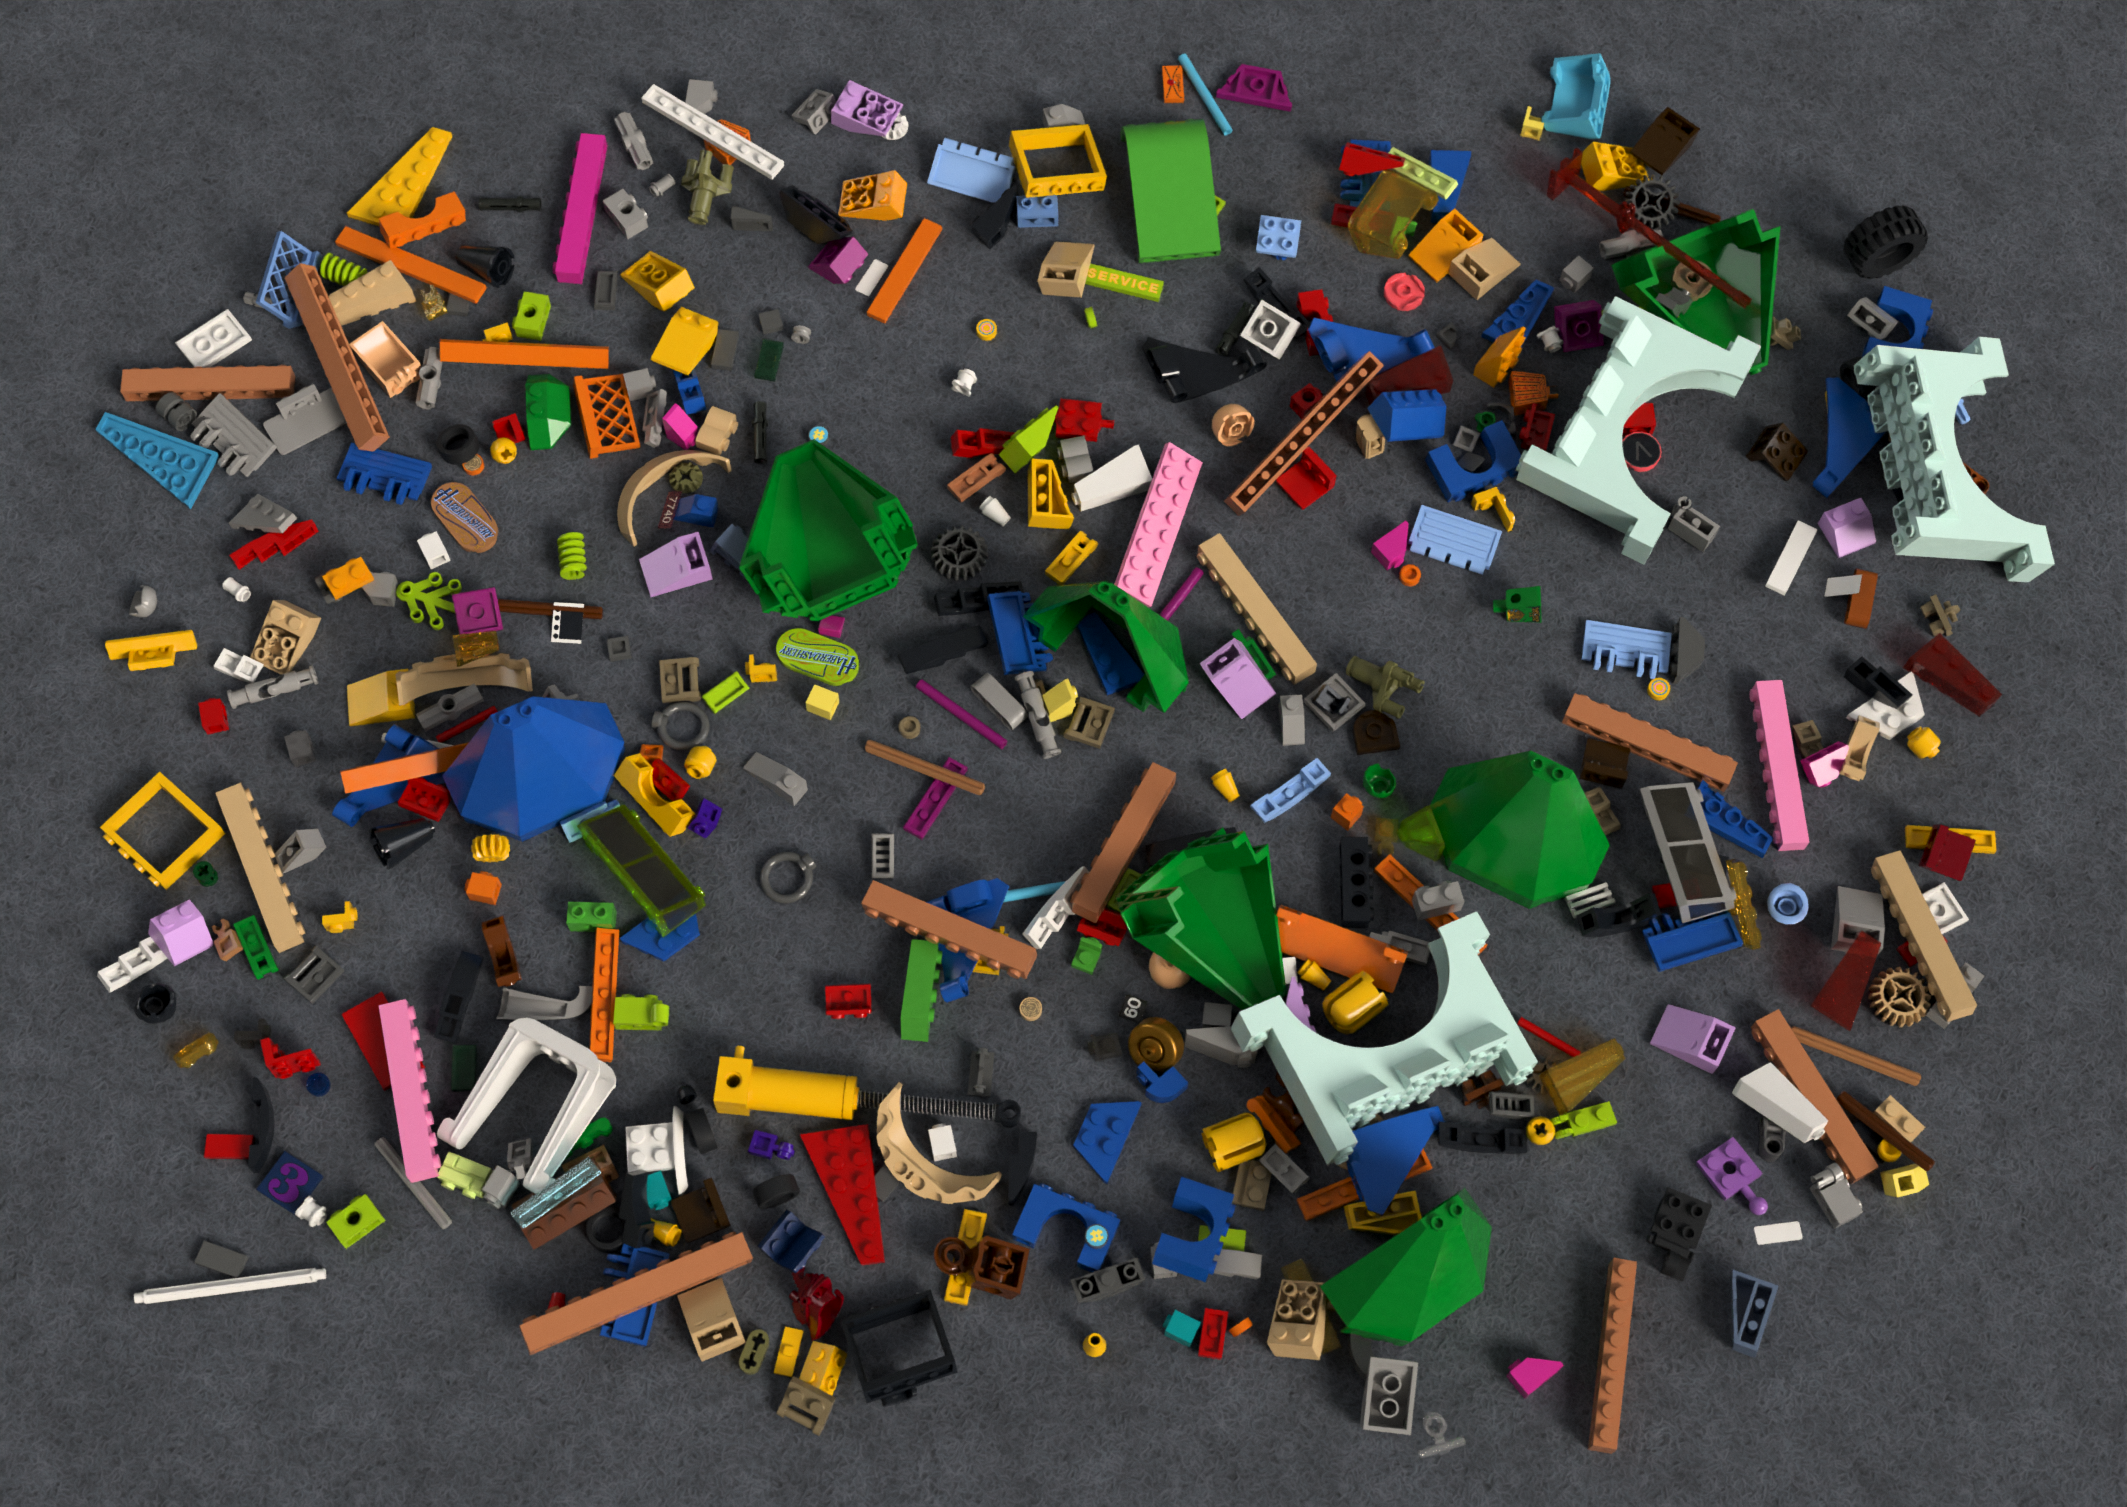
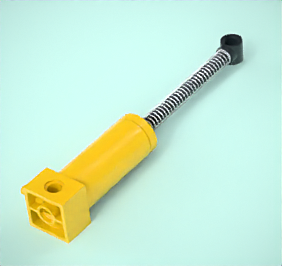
(825, 1094)

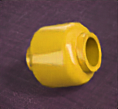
(1923, 742)
(700, 762)

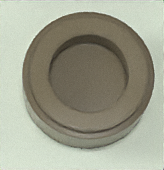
(909, 727)

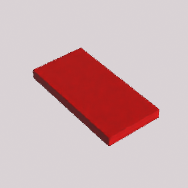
(367, 1030)

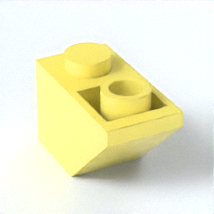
(1060, 700)
(1904, 1180)

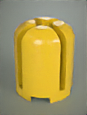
(1354, 1003)
(1234, 1141)

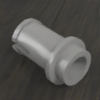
(662, 185)

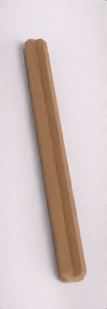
(925, 767)
(1856, 1056)

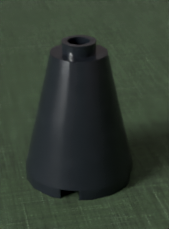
(487, 263)
(400, 840)

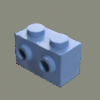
(1037, 211)

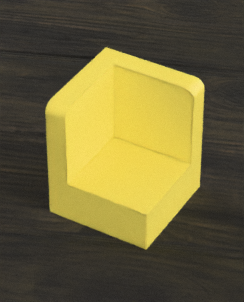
(1532, 126)
(822, 702)

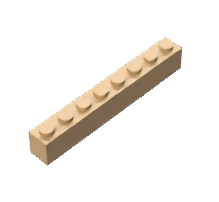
(1256, 609)
(260, 867)
(1923, 936)

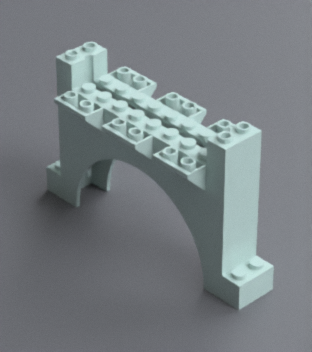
(1588, 459)
(1941, 504)
(1347, 1085)

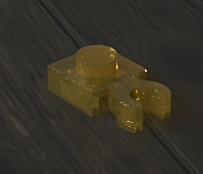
(434, 304)
(1386, 832)

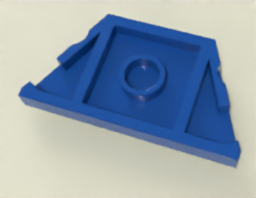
(649, 940)
(1105, 1134)

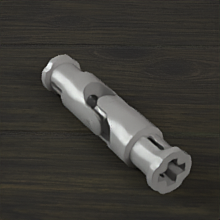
(283, 684)
(1034, 705)

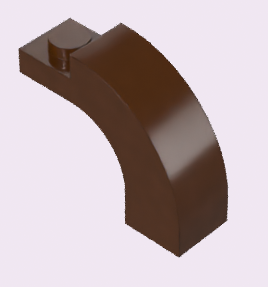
(501, 951)

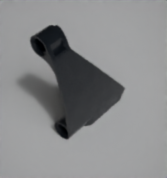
(1195, 373)

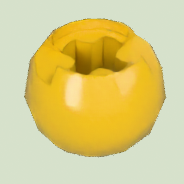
(503, 450)
(1542, 1138)

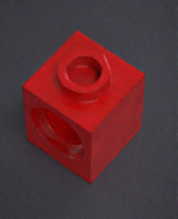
(1302, 407)
(213, 716)

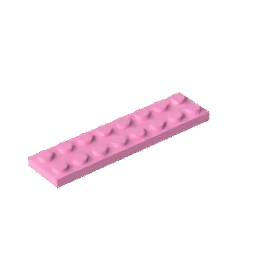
(1158, 524)

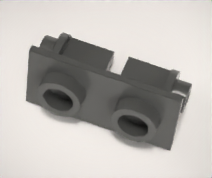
(981, 1073)

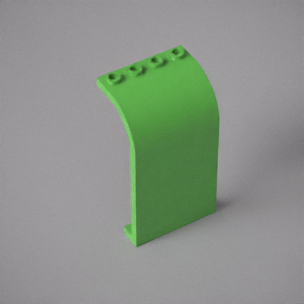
(1172, 190)

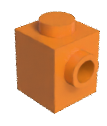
(1347, 811)
(483, 887)

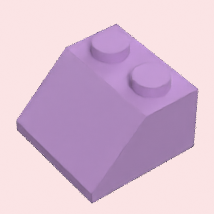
(1848, 527)
(180, 932)

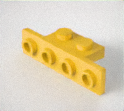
(151, 650)

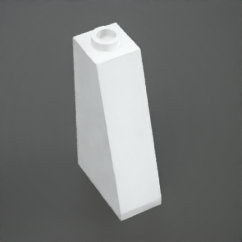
(1113, 481)
(1781, 1102)

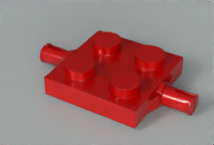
(1080, 419)

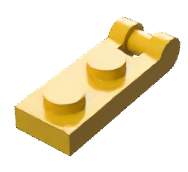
(1070, 558)

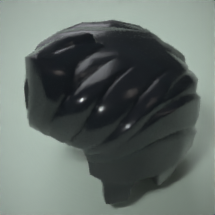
(156, 1003)

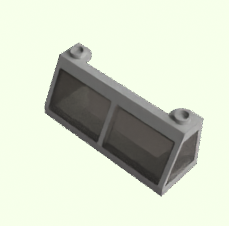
(1687, 850)

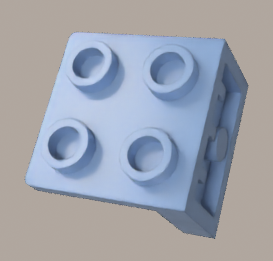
(1278, 236)

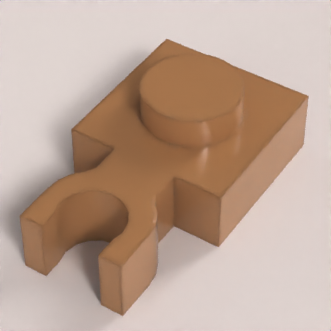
(228, 942)

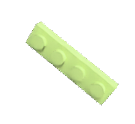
(1425, 175)

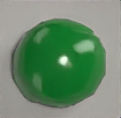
(1379, 781)

